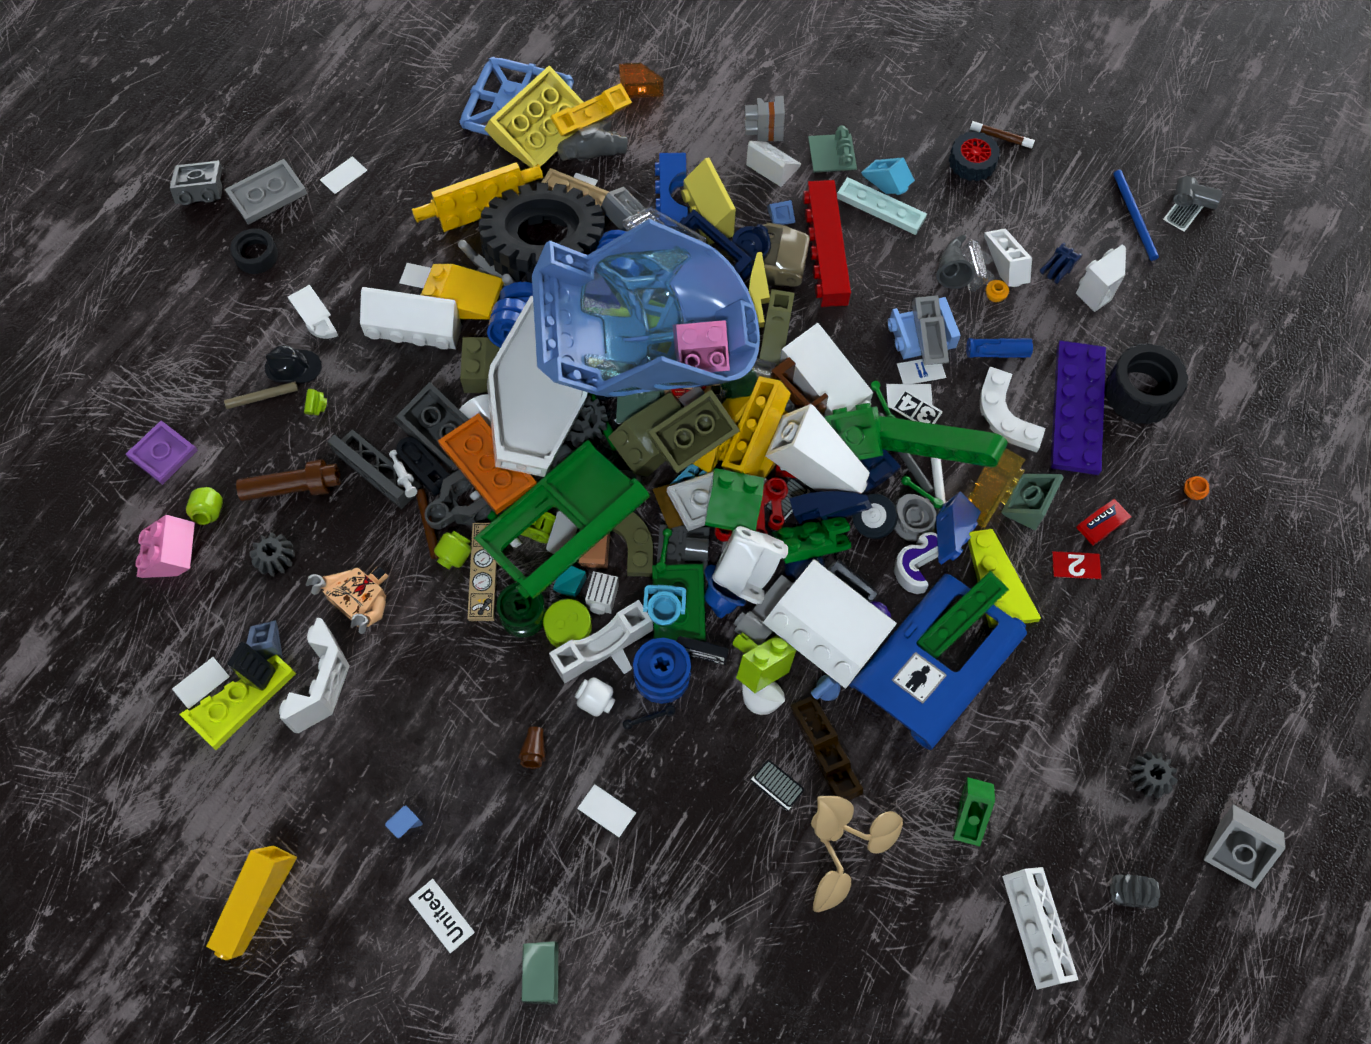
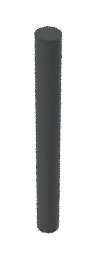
(915, 470)

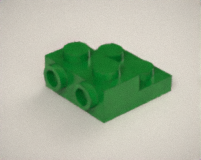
(858, 429)

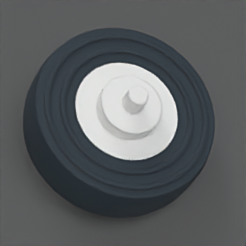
(877, 521)

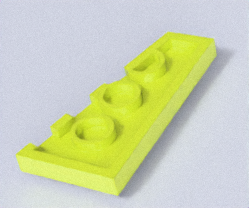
(990, 556)
(228, 710)

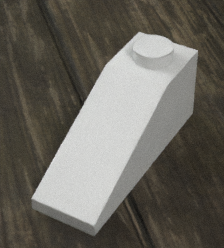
(1009, 257)

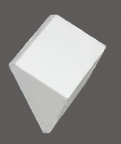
(771, 162)

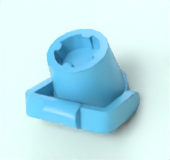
(664, 606)

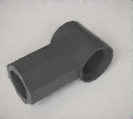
(1190, 192)

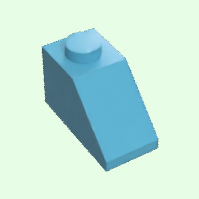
(889, 175)

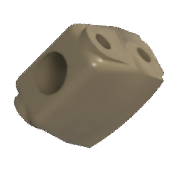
(787, 255)

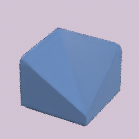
(402, 822)

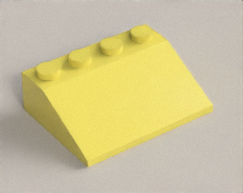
(525, 121)

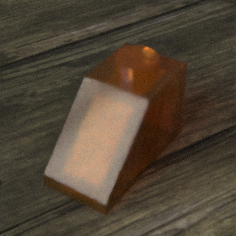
(640, 81)

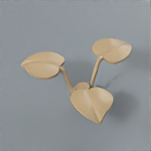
(828, 823)

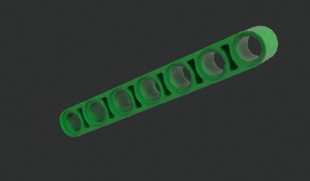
(942, 441)

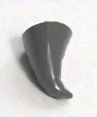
(953, 268)

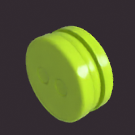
(566, 622)

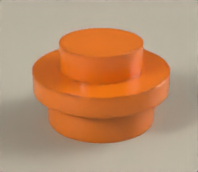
(1196, 488)

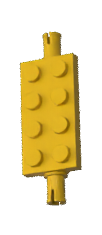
(465, 200)

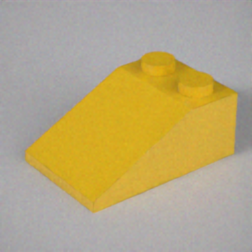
(471, 289)

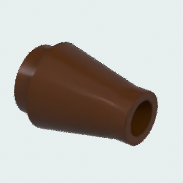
(533, 751)

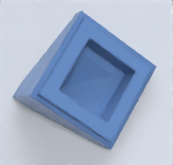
(781, 213)

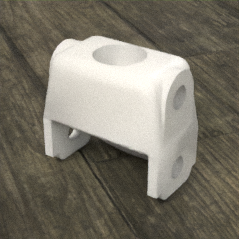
(749, 563)

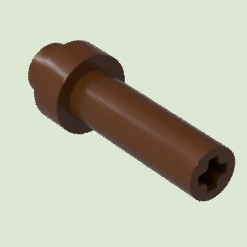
(316, 478)

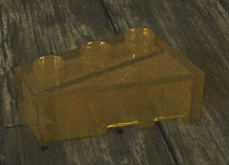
(996, 485)

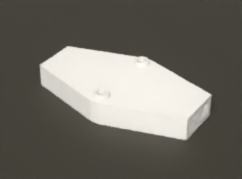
(525, 406)

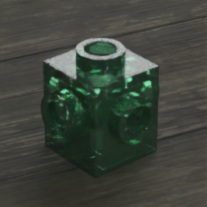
(740, 387)

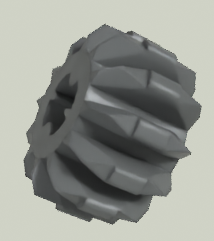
(263, 557)
(1156, 765)
(1135, 891)

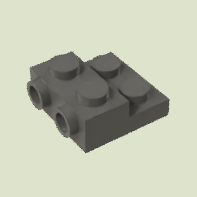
(196, 182)

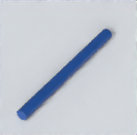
(1136, 216)

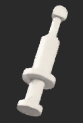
(404, 479)

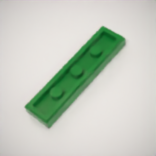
(962, 615)

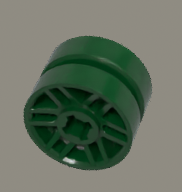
(520, 615)

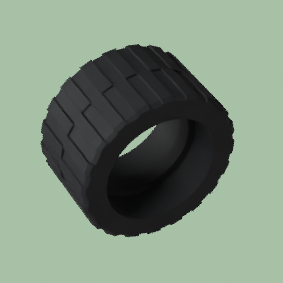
(1157, 363)

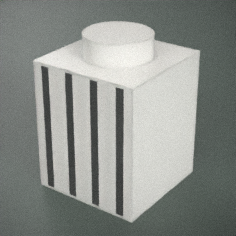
(601, 593)

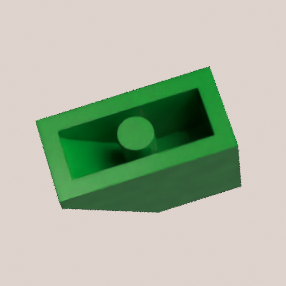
(974, 811)

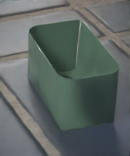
(540, 973)

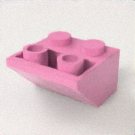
(702, 345)
(165, 548)

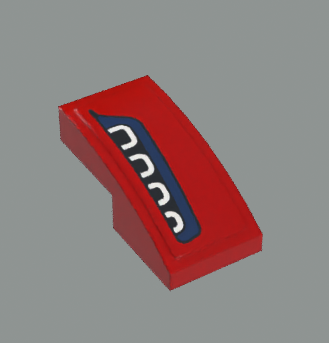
(1103, 522)

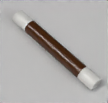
(1001, 134)

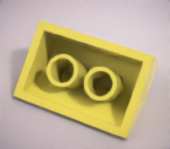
(709, 198)

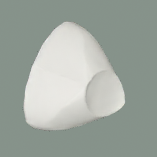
(765, 700)

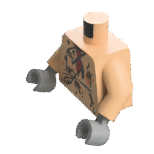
(354, 594)

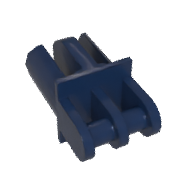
(1064, 260)

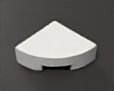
(322, 328)

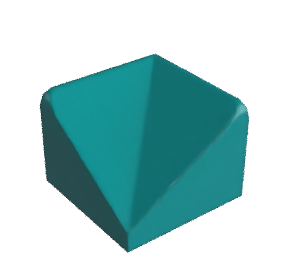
(570, 582)

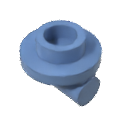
(826, 689)

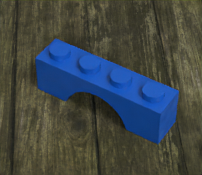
(672, 174)

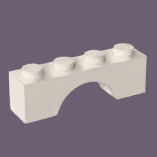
(580, 655)

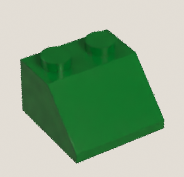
(734, 500)

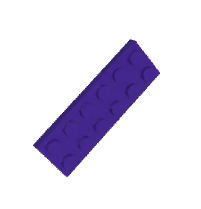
(1078, 408)

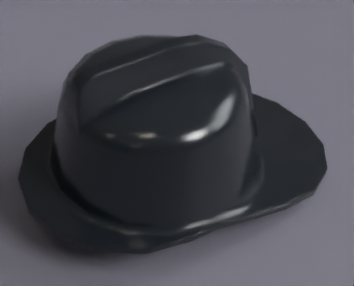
(292, 365)

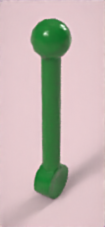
(875, 386)
(937, 503)
(661, 566)

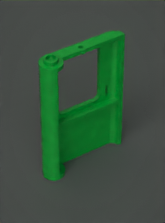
(583, 490)

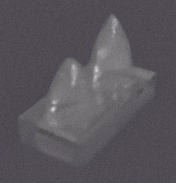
(979, 260)

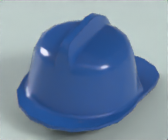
(720, 598)

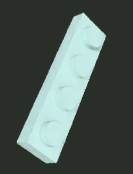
(881, 206)

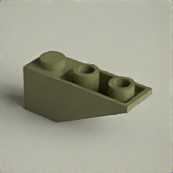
(776, 325)

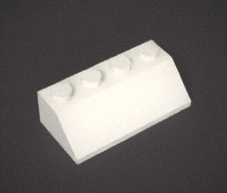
(409, 318)

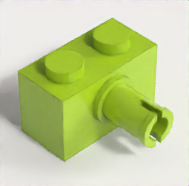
(763, 662)

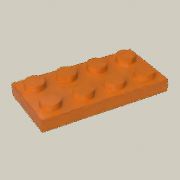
(473, 453)

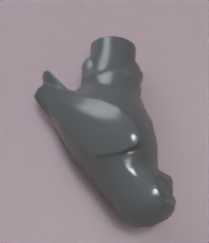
(592, 142)

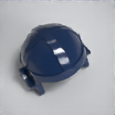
(753, 240)

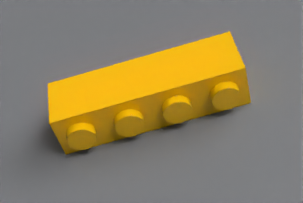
(757, 427)

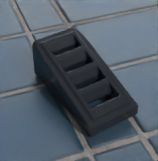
(254, 669)

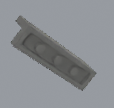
(370, 472)

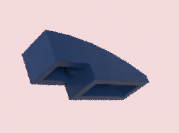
(828, 505)

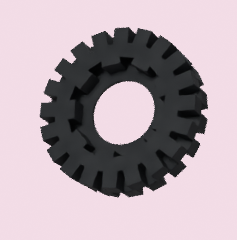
(506, 215)

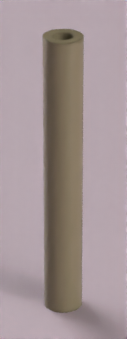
(260, 395)

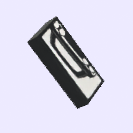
(704, 650)

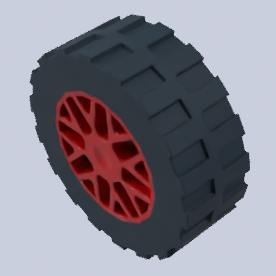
(974, 156)

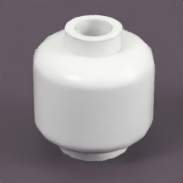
(594, 696)

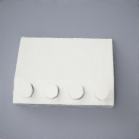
(829, 623)

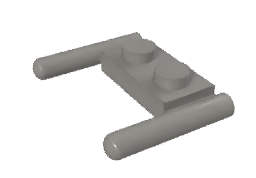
(483, 266)

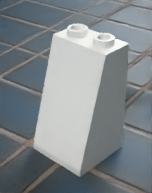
(824, 369)
(816, 453)

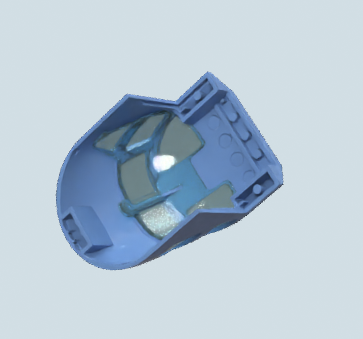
(612, 313)

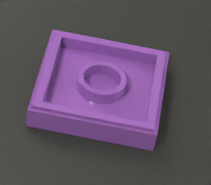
(161, 452)

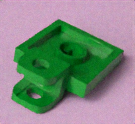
(813, 539)

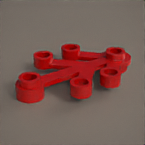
(768, 495)

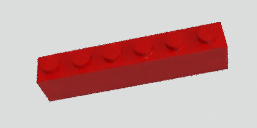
(828, 243)

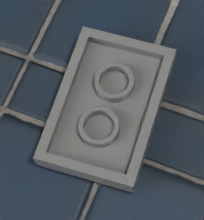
(266, 191)

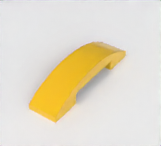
(592, 111)

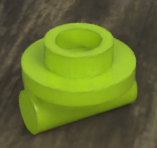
(315, 402)

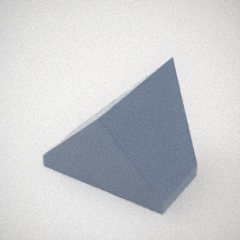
(265, 639)

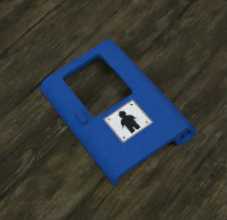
(919, 687)

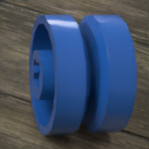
(648, 665)

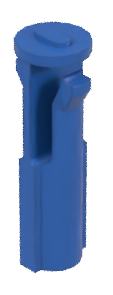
(999, 347)

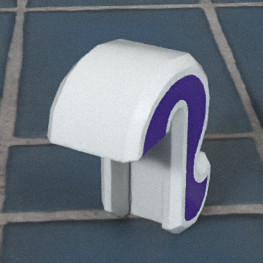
(912, 558)

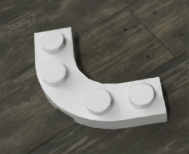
(1000, 418)

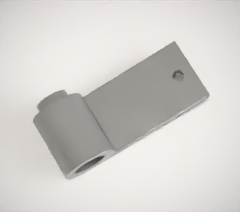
(752, 622)

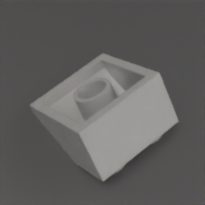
(1245, 846)

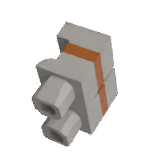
(766, 119)

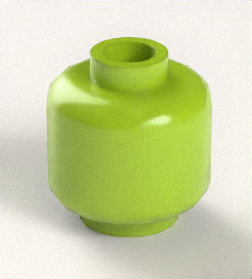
(204, 505)
(452, 550)

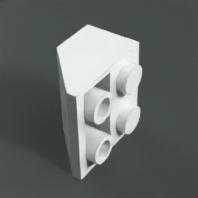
(1103, 278)

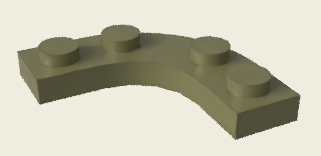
(639, 545)

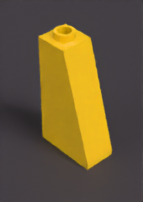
(250, 900)

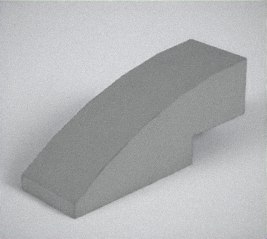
(930, 330)

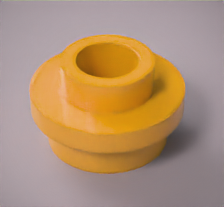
(993, 294)

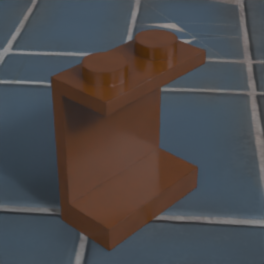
(785, 372)

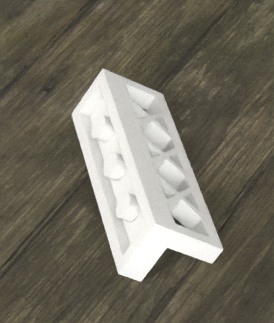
(1037, 928)

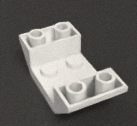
(302, 711)

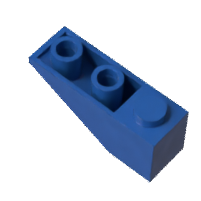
(954, 524)

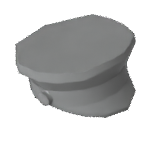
(915, 517)

